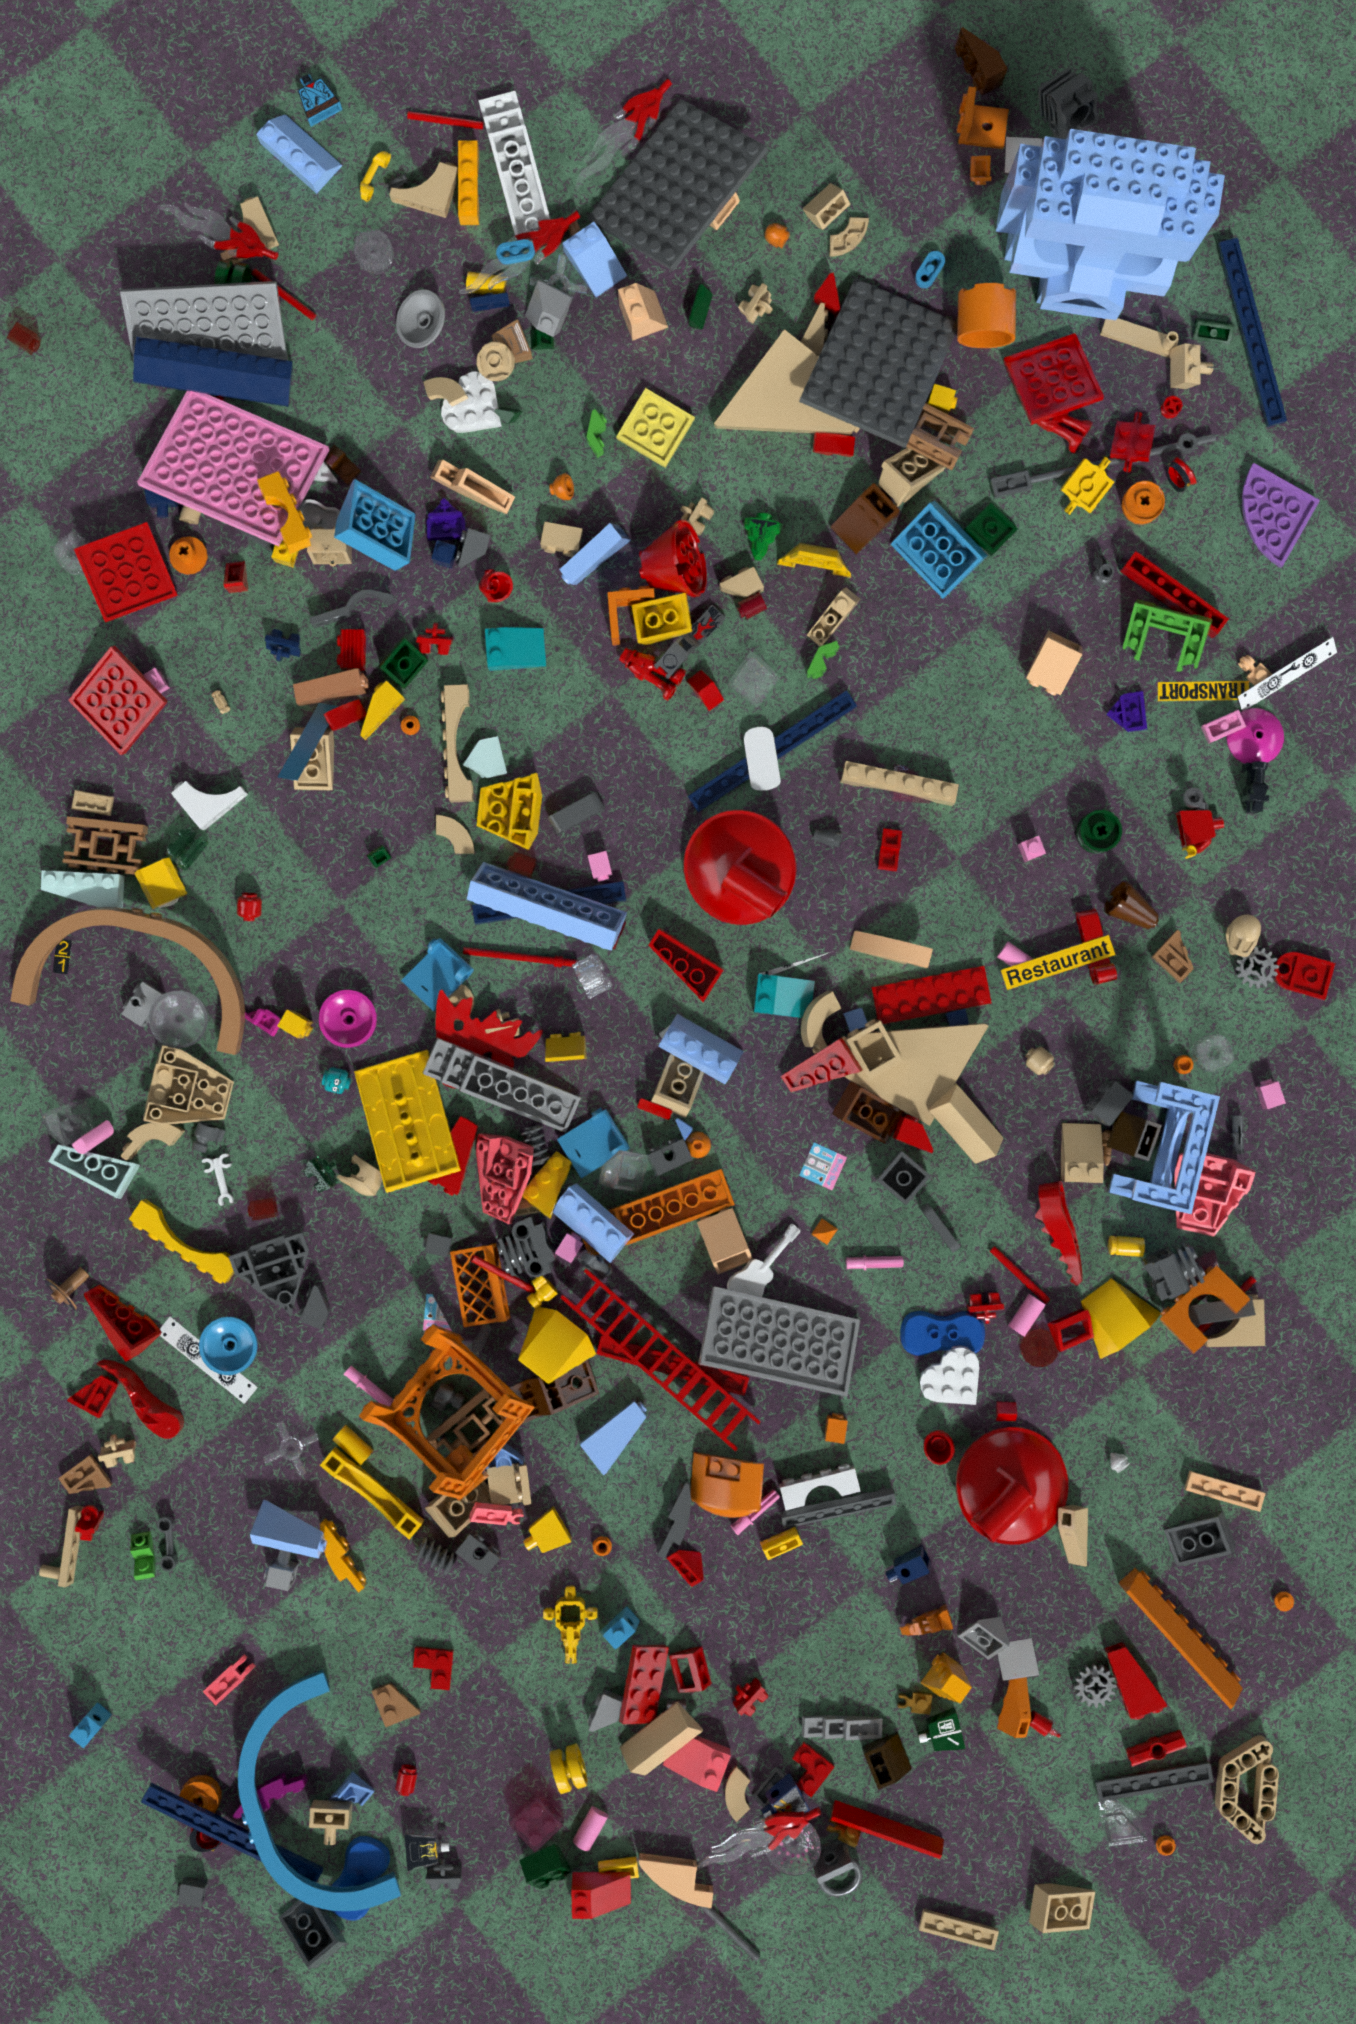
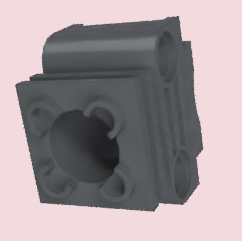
(1068, 102)
(527, 1248)
(1173, 1270)

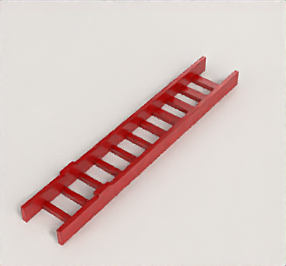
(664, 1384)

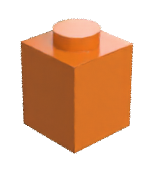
(835, 1428)

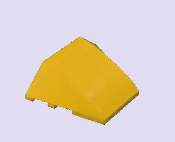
(816, 557)
(512, 809)
(1117, 1316)
(554, 1345)

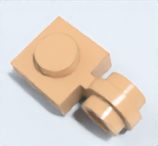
(1256, 673)

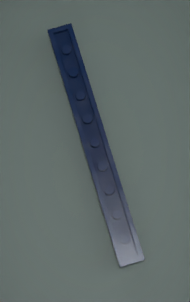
(1252, 332)
(783, 744)
(220, 1828)

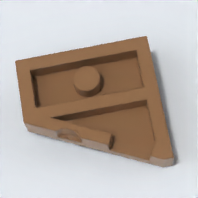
(1174, 957)
(85, 1477)
(393, 1705)

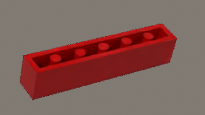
(1171, 591)

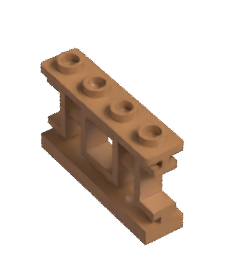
(930, 446)
(106, 830)
(461, 1418)

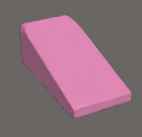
(1223, 726)

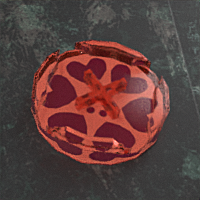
(1038, 1348)

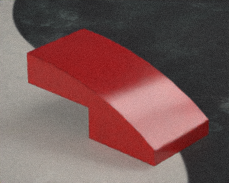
(833, 444)
(345, 715)
(889, 849)

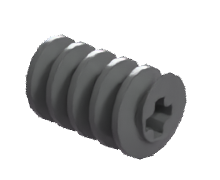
(533, 1139)
(436, 1556)

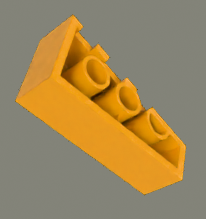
(947, 1679)

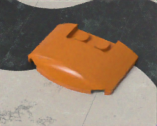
(726, 1485)

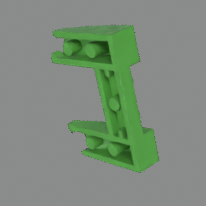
(1148, 614)

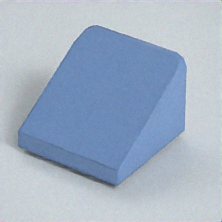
(855, 1019)
(684, 1128)

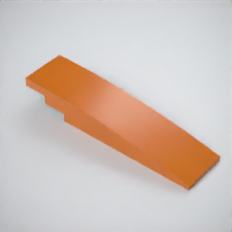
(673, 1206)

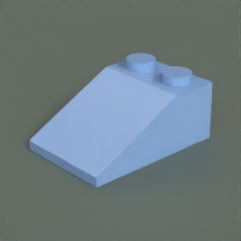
(594, 259)

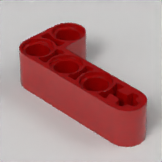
(1090, 929)

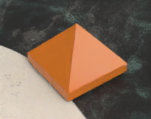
(824, 1231)

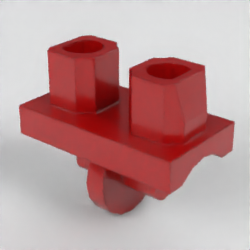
(426, 640)
(976, 1305)
(89, 1522)
(748, 1695)

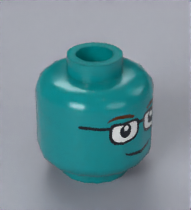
(336, 1080)

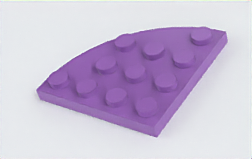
(1274, 513)

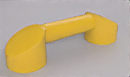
(381, 159)

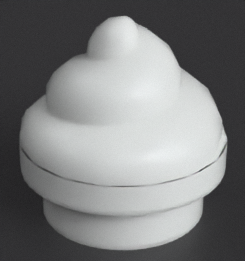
(1118, 1462)

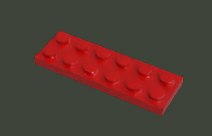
(931, 995)

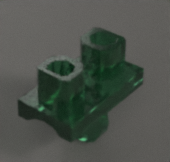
(322, 1172)

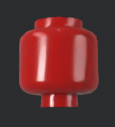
(249, 906)

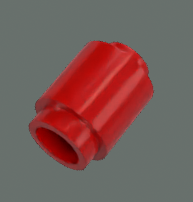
(406, 1780)

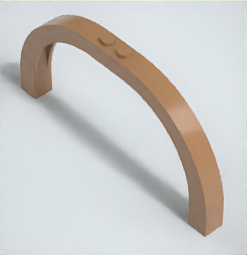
(225, 978)

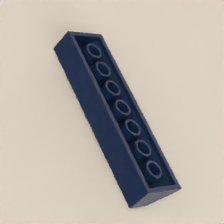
(212, 371)

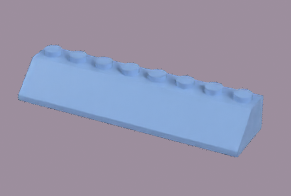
(546, 906)

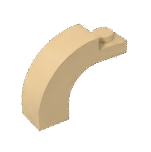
(814, 1018)

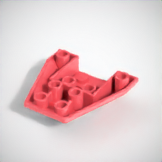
(503, 1174)

